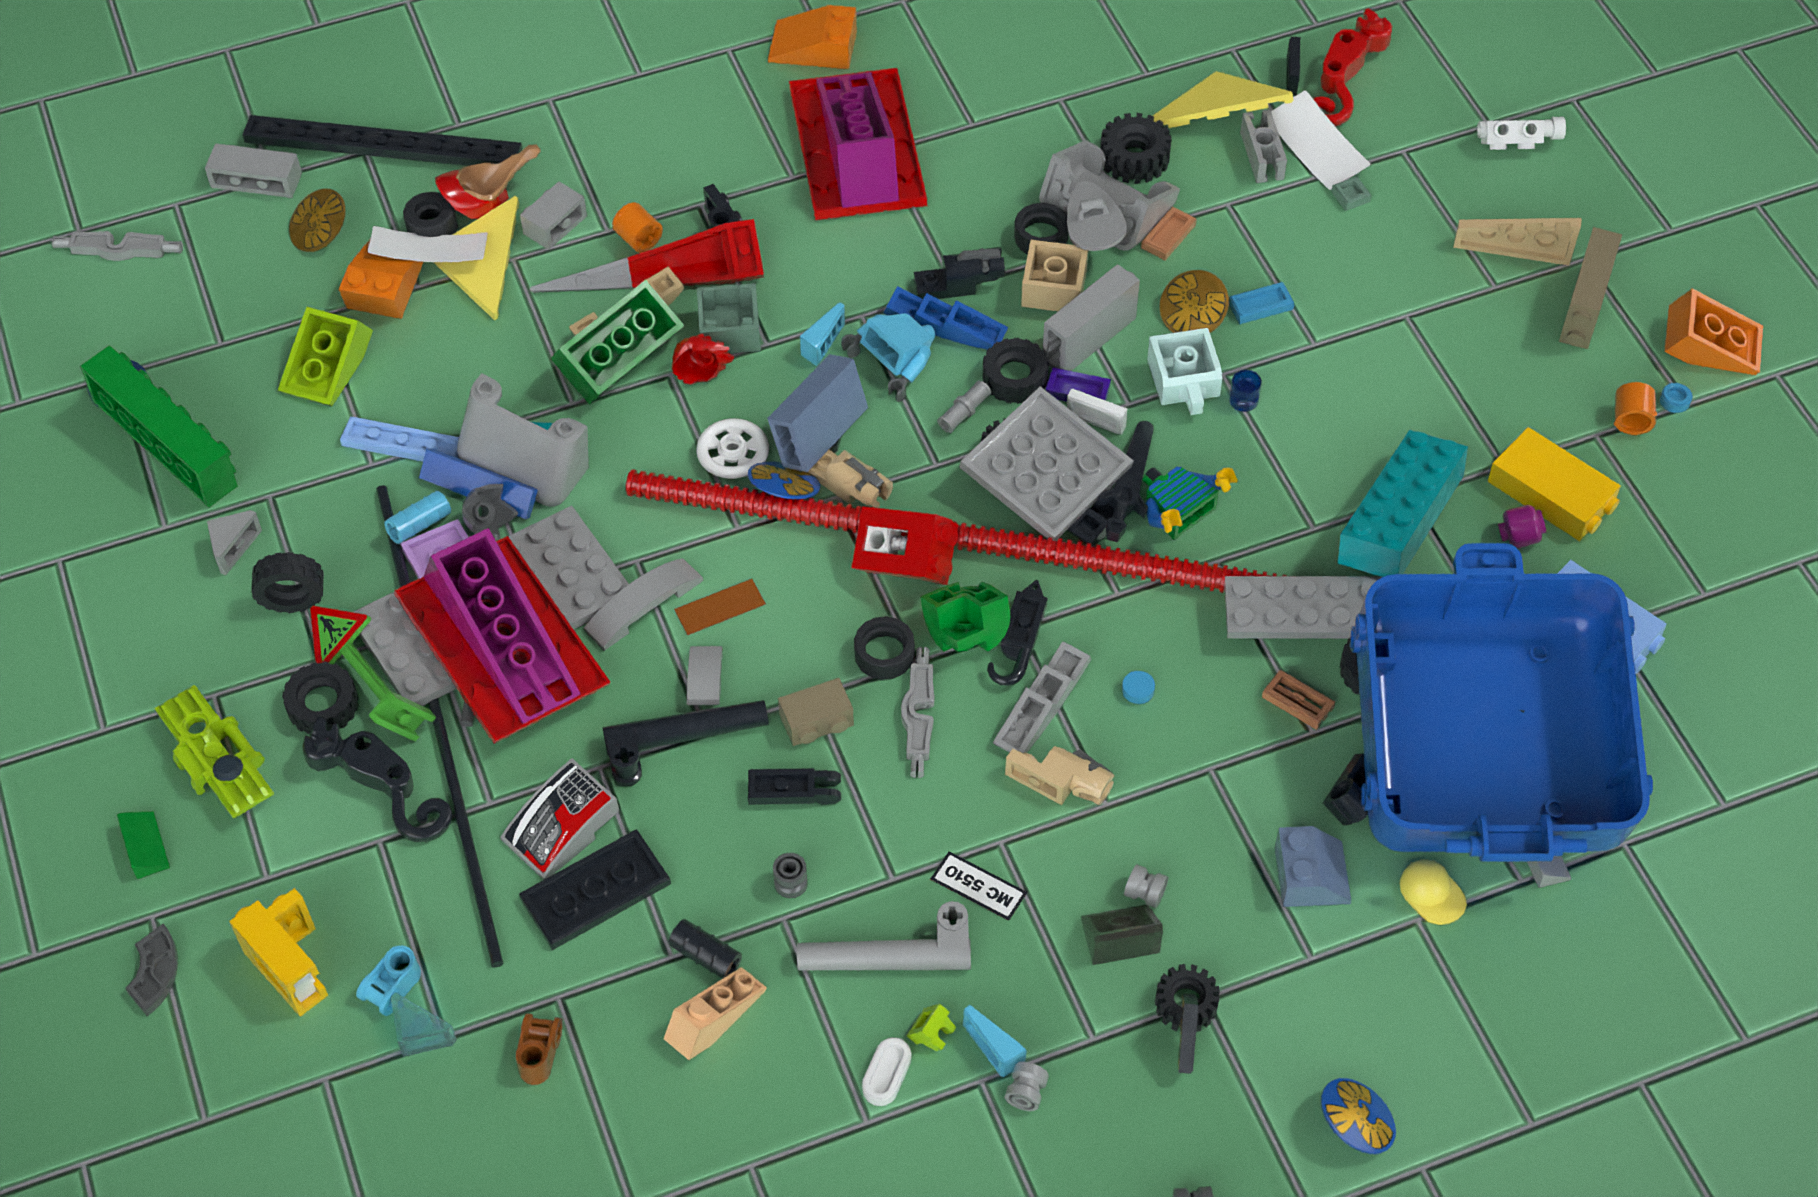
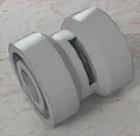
(1146, 886)
(1026, 1086)

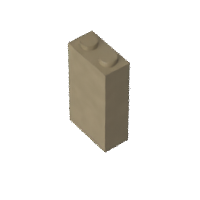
(1590, 288)

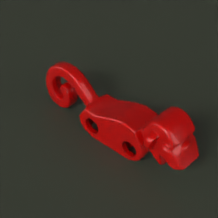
(1347, 57)

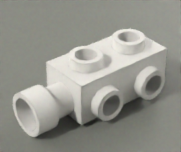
(1515, 132)

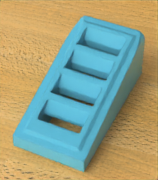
(821, 335)
(995, 1043)

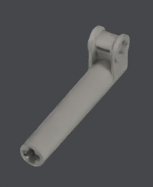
(947, 952)

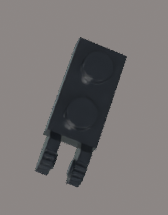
(792, 786)

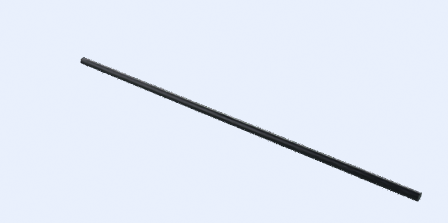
(450, 771)

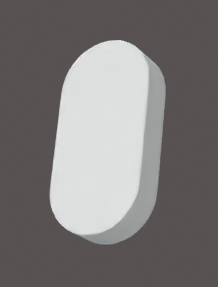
(886, 1071)

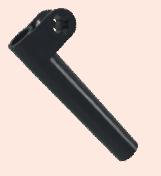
(626, 739)

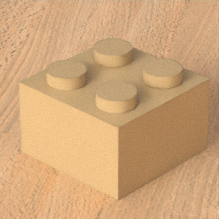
(1053, 275)

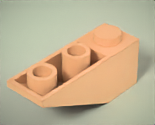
(710, 1013)

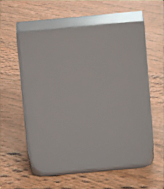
(1549, 872)

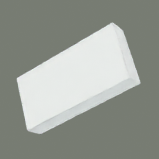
(1097, 411)

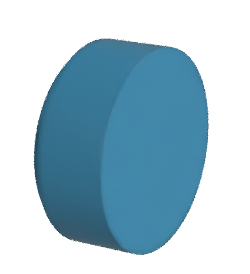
(1676, 397)
(1138, 687)

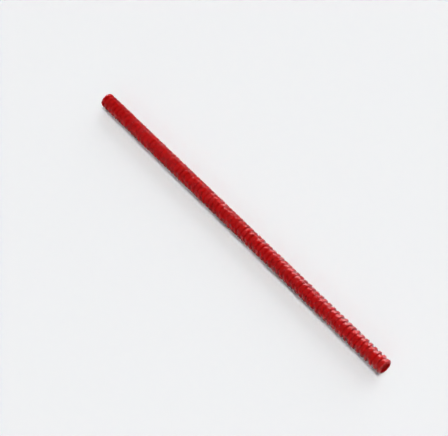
(968, 537)

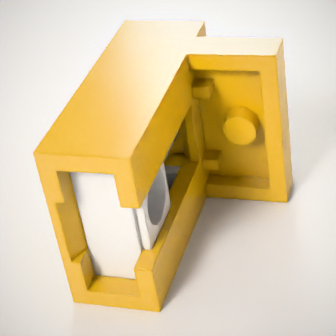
(270, 943)

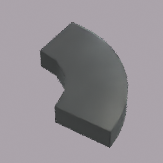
(156, 970)

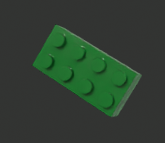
(617, 342)

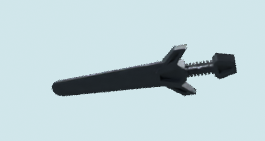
(1126, 492)

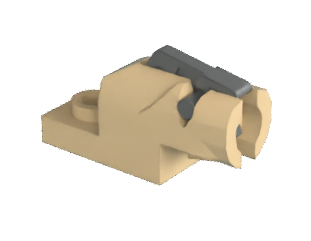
(851, 478)
(1061, 774)

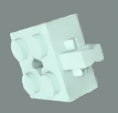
(1185, 368)

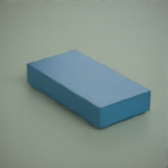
(1261, 303)

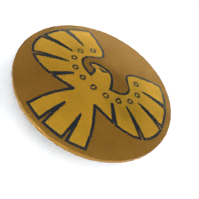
(317, 220)
(1194, 302)

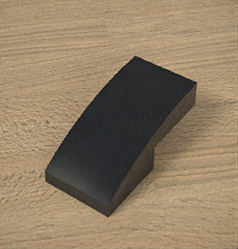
(1092, 523)

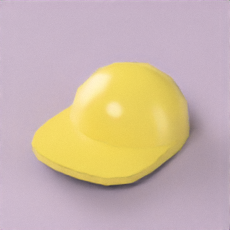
(1432, 892)

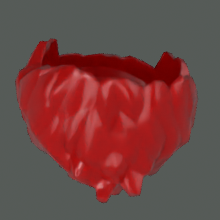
(699, 359)

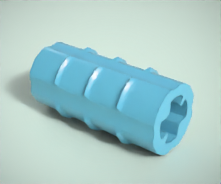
(417, 517)

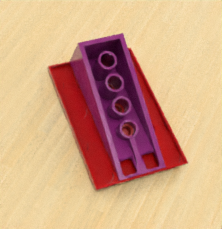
(857, 144)
(499, 635)

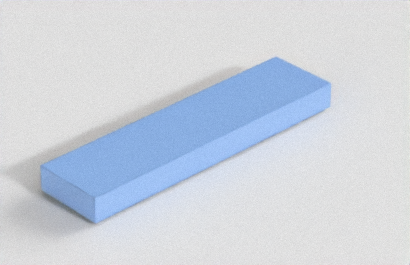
(395, 439)

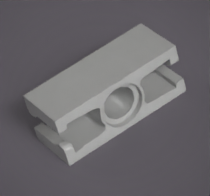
(1263, 146)

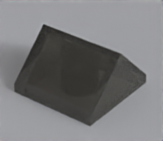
(1122, 934)

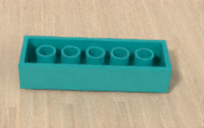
(1402, 504)

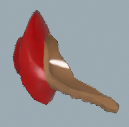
(482, 186)

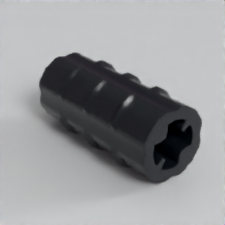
(704, 949)

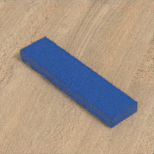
(464, 477)

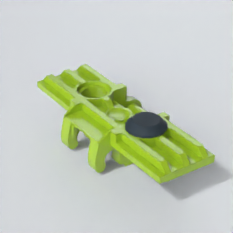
(205, 758)

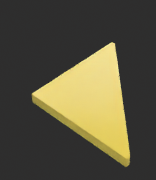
(1217, 97)
(485, 277)

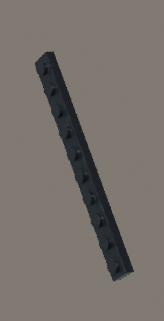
(377, 141)

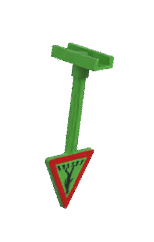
(333, 637)

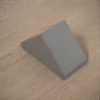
(232, 537)

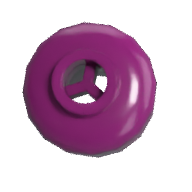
(1522, 526)

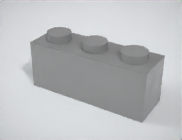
(253, 170)

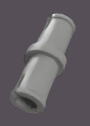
(964, 406)

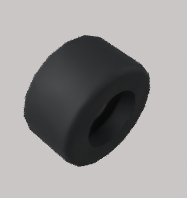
(429, 206)

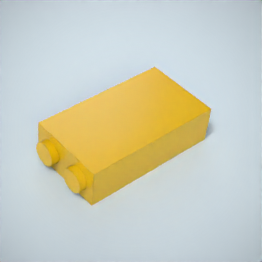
(1556, 483)

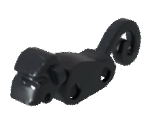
(377, 768)

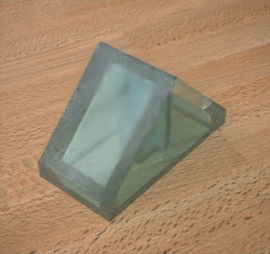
(419, 1029)

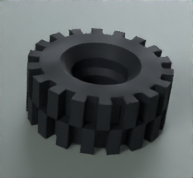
(1136, 133)

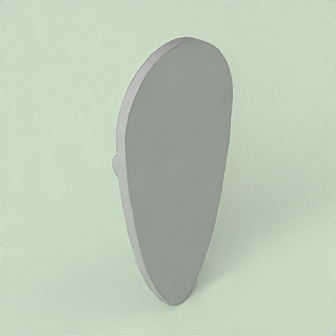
(1094, 218)

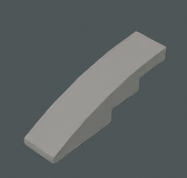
(1043, 699)

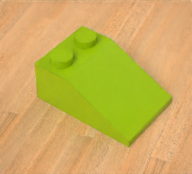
(324, 356)

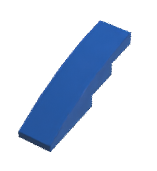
(949, 322)

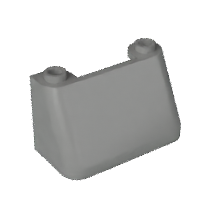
(1085, 163)
(520, 449)

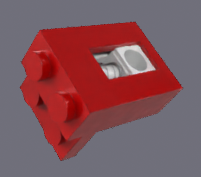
(926, 548)

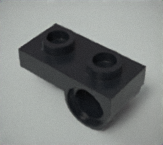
(718, 207)
(1345, 796)

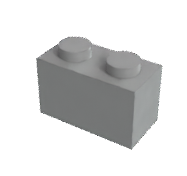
(553, 215)

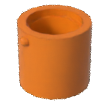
(637, 227)
(1635, 408)

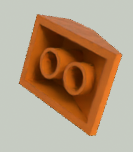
(816, 38)
(379, 283)
(1712, 335)

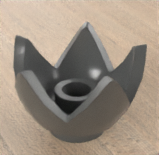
(494, 510)

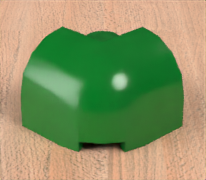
(966, 616)

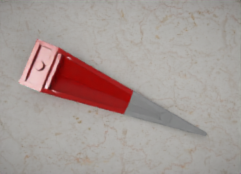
(706, 258)

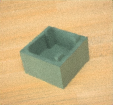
(730, 316)

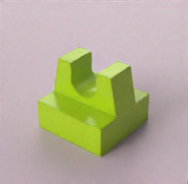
(928, 1024)

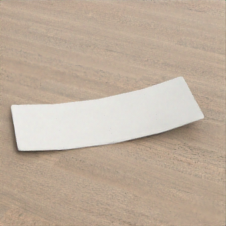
(1317, 141)
(427, 249)

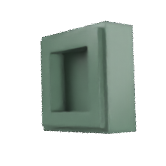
(1351, 193)

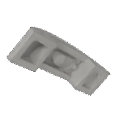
(638, 598)

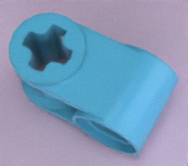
(386, 980)

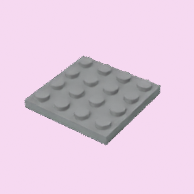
(1046, 464)

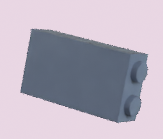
(818, 413)

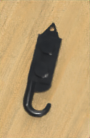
(1022, 633)

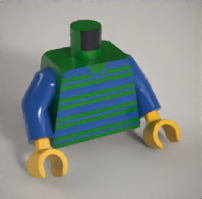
(1183, 497)

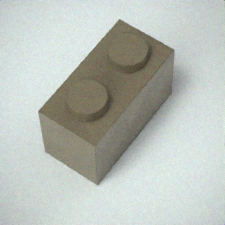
(816, 712)

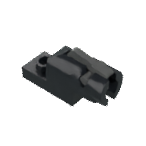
(961, 273)

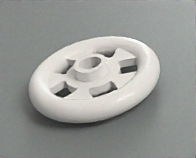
(732, 440)

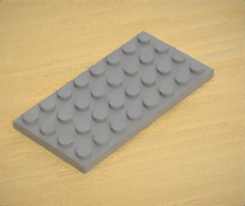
(563, 559)

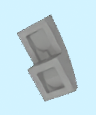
(704, 675)

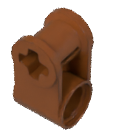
(538, 1042)

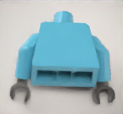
(897, 344)

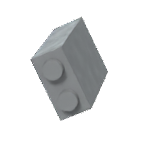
(1091, 319)

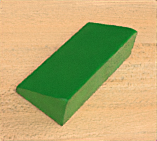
(143, 842)

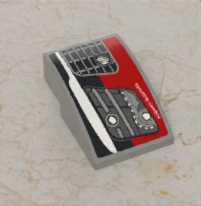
(559, 819)

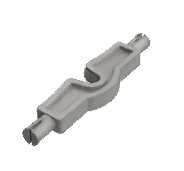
(131, 246)
(918, 726)

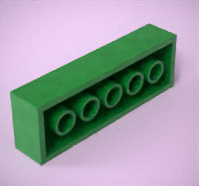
(160, 425)

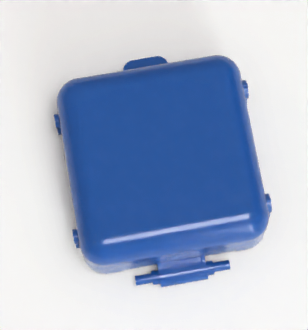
(1442, 722)

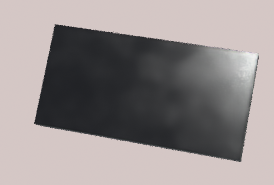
(594, 889)

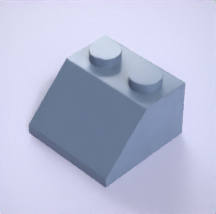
(1311, 868)

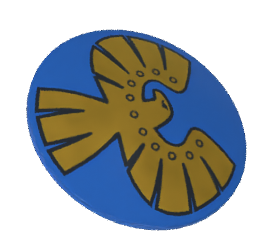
(783, 481)
(1358, 1116)

